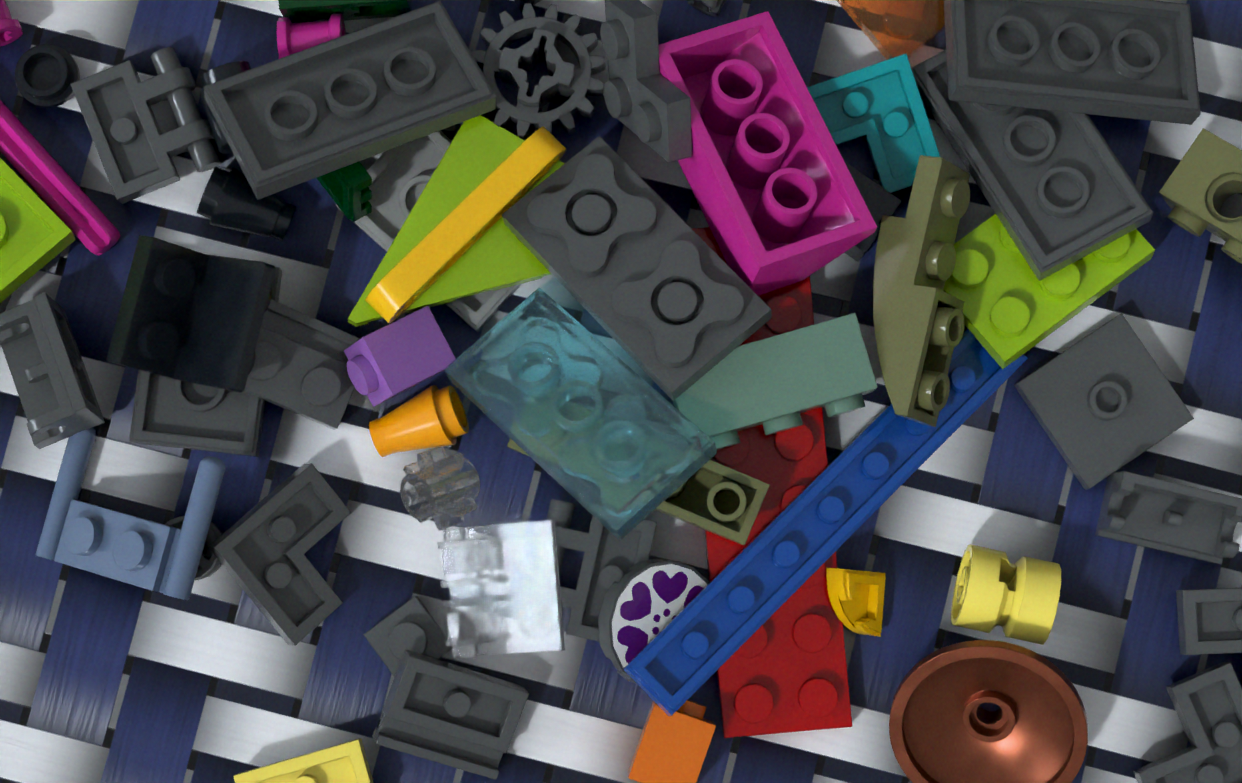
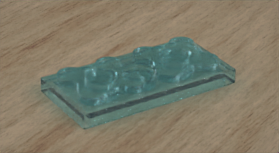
(581, 413)

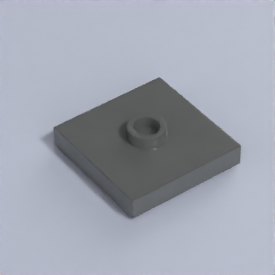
(1103, 401)

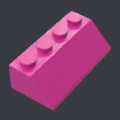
(762, 155)

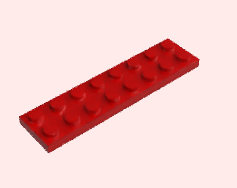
(795, 664)

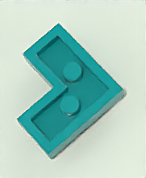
(885, 109)

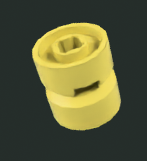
(1006, 594)

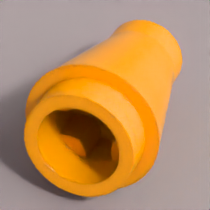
(422, 422)

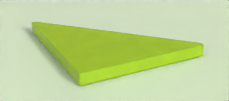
(495, 259)

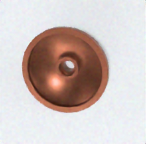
(949, 738)

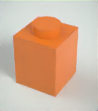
(672, 746)

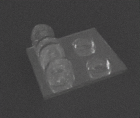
(502, 589)

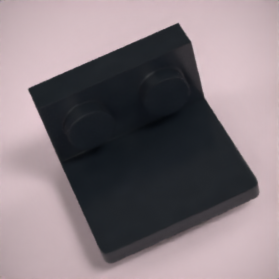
(191, 315)

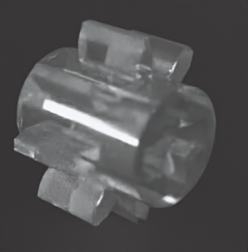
(440, 487)

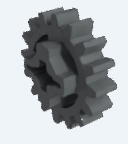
(563, 77)

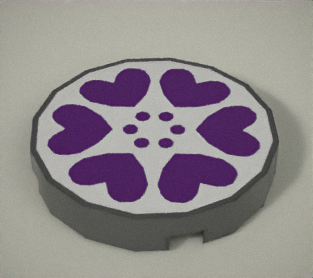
(643, 606)

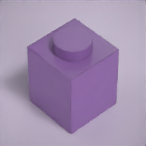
(398, 356)

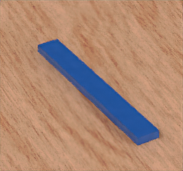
(807, 535)

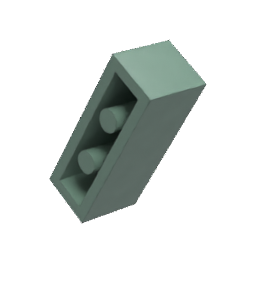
(781, 378)

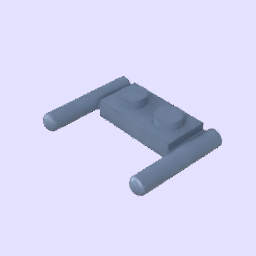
(124, 544)

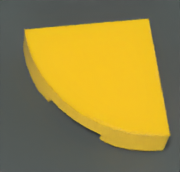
(857, 599)

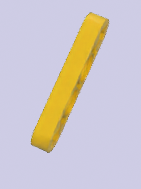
(465, 225)

